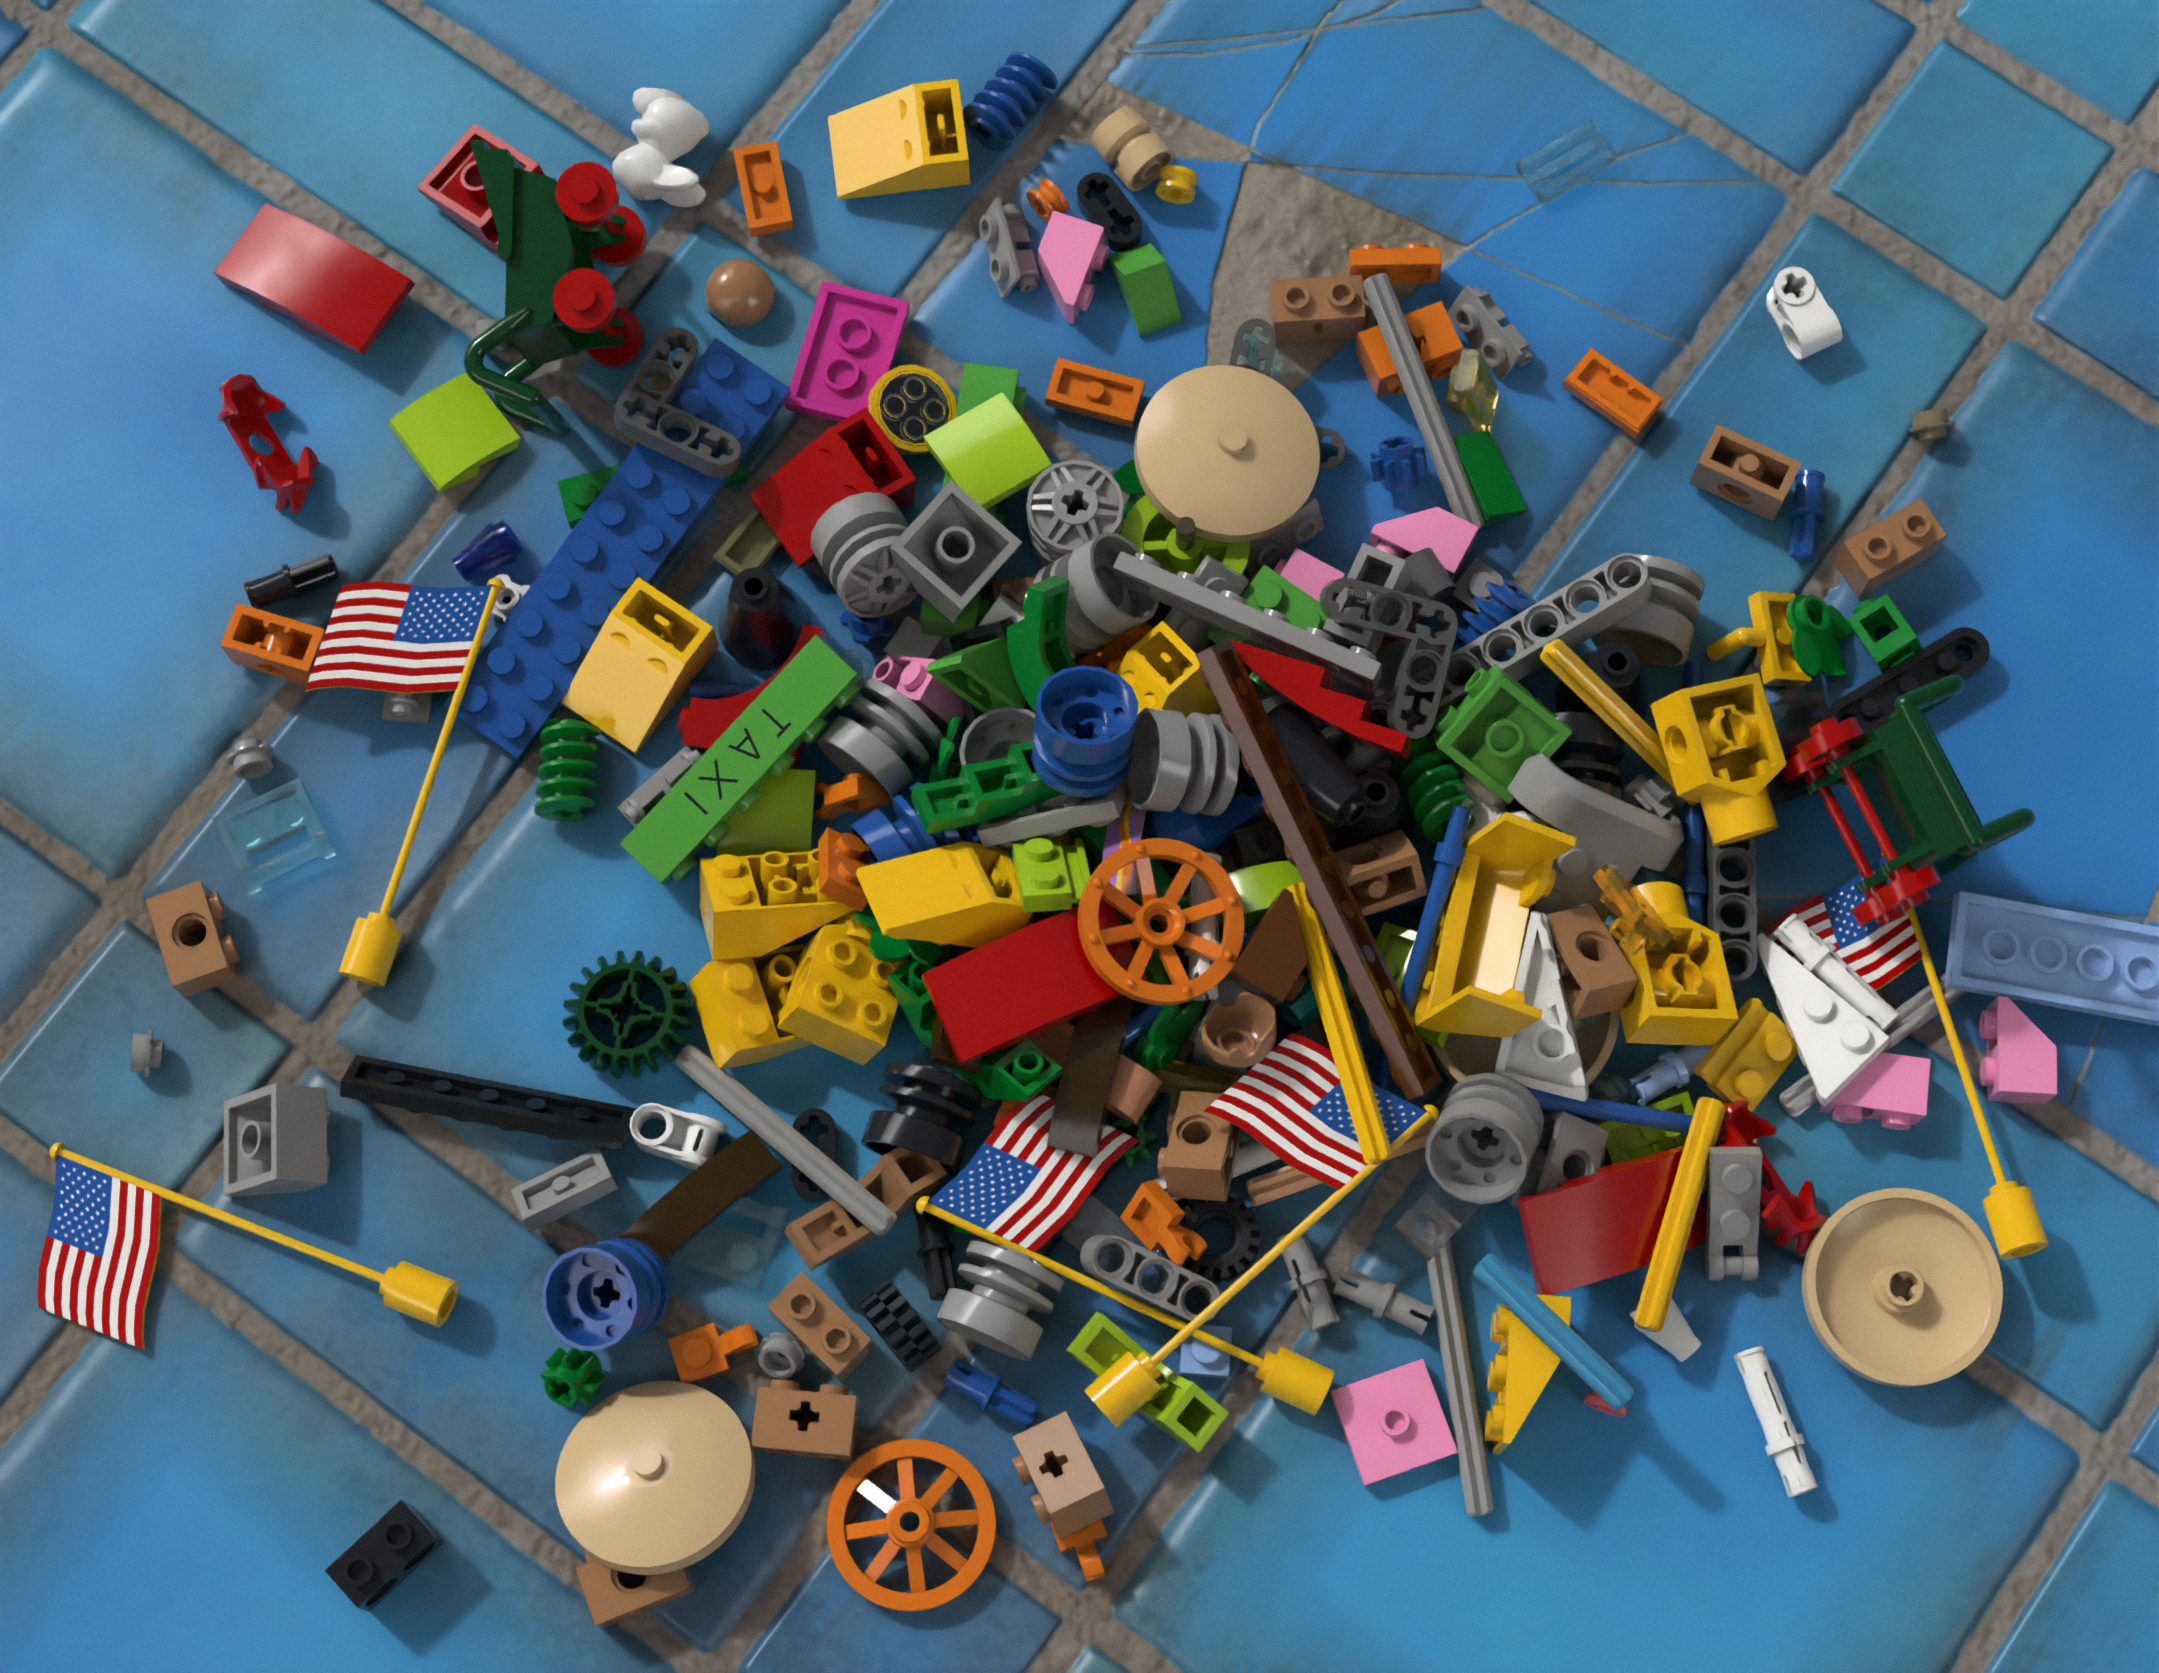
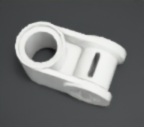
(1803, 320)
(681, 1134)

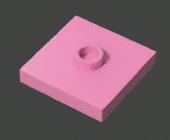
(1393, 1422)

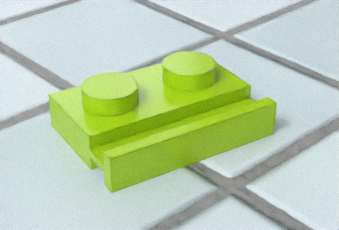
(1049, 873)

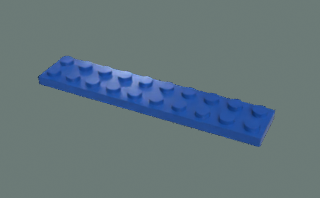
(620, 537)

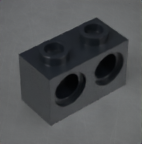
(384, 1556)

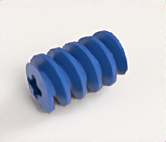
(1005, 97)
(1505, 603)

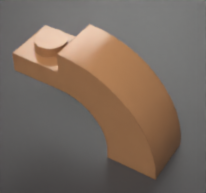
(895, 1180)

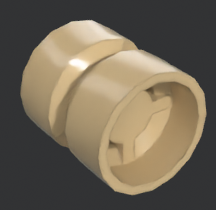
(1127, 142)

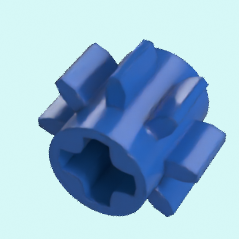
(1398, 463)

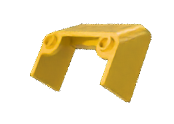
(1483, 930)

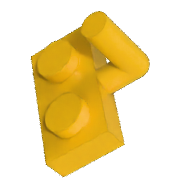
(1770, 636)

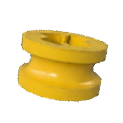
(1176, 184)

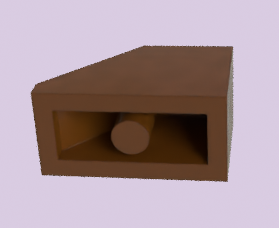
(1273, 954)

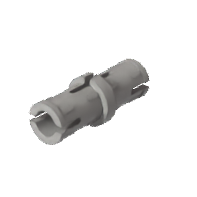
(1309, 1284)
(1383, 1300)

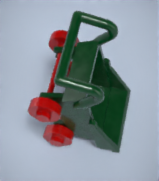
(552, 288)
(1905, 797)

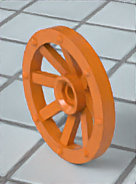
(1165, 912)
(855, 1480)

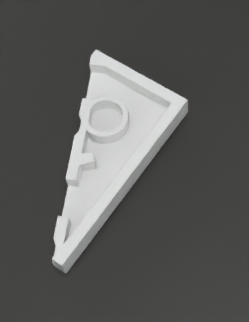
(1829, 1032)
(1547, 1051)

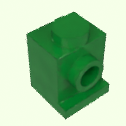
(1879, 615)

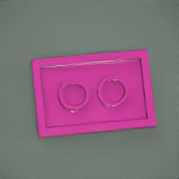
(845, 351)

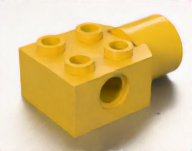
(1723, 754)
(1680, 988)
(841, 993)

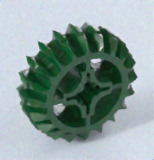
(608, 1011)

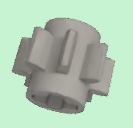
(1650, 795)

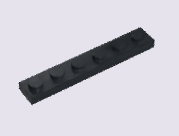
(487, 1102)

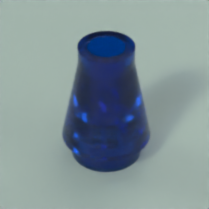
(488, 550)

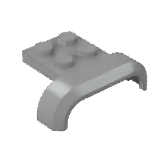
(1605, 833)

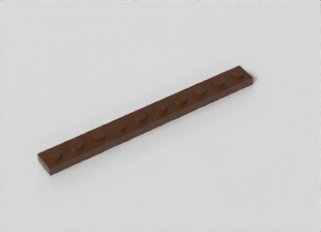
(1324, 880)

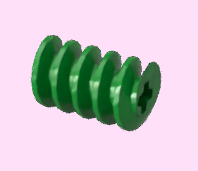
(565, 769)
(1431, 787)

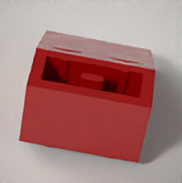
(837, 464)

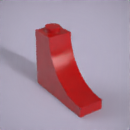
(710, 718)

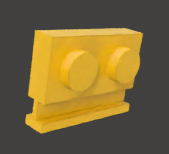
(1748, 1056)

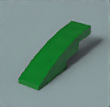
(982, 792)

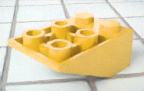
(901, 142)
(639, 665)
(1166, 675)
(946, 895)
(761, 902)
(743, 1005)
(1518, 1370)

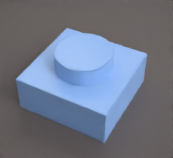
(1203, 1359)

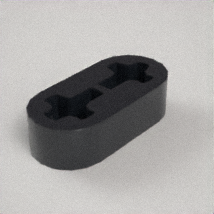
(1117, 206)
(827, 1145)

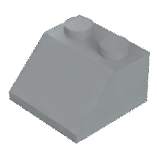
(953, 551)
(276, 1140)

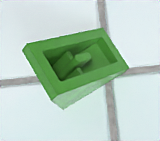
(1146, 288)
(980, 675)

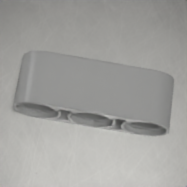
(1127, 1273)

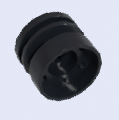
(1591, 752)
(925, 1108)

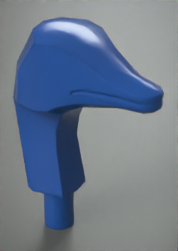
(1206, 830)

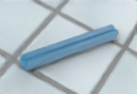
(1553, 1331)

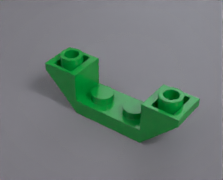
(1002, 1074)

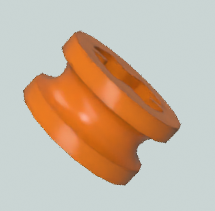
(1047, 199)

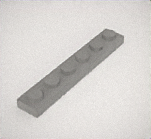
(1232, 614)

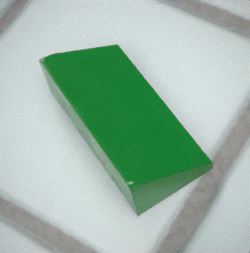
(1489, 477)

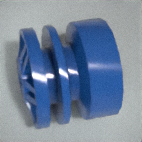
(1084, 731)
(901, 837)
(605, 1293)

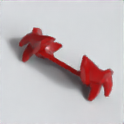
(245, 414)
(1791, 1213)

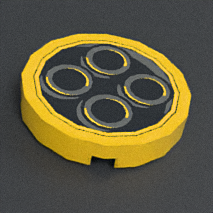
(910, 405)

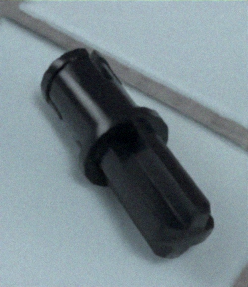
(291, 581)
(936, 1254)

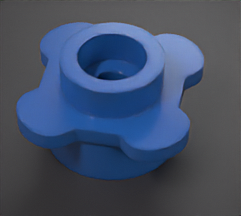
(865, 628)

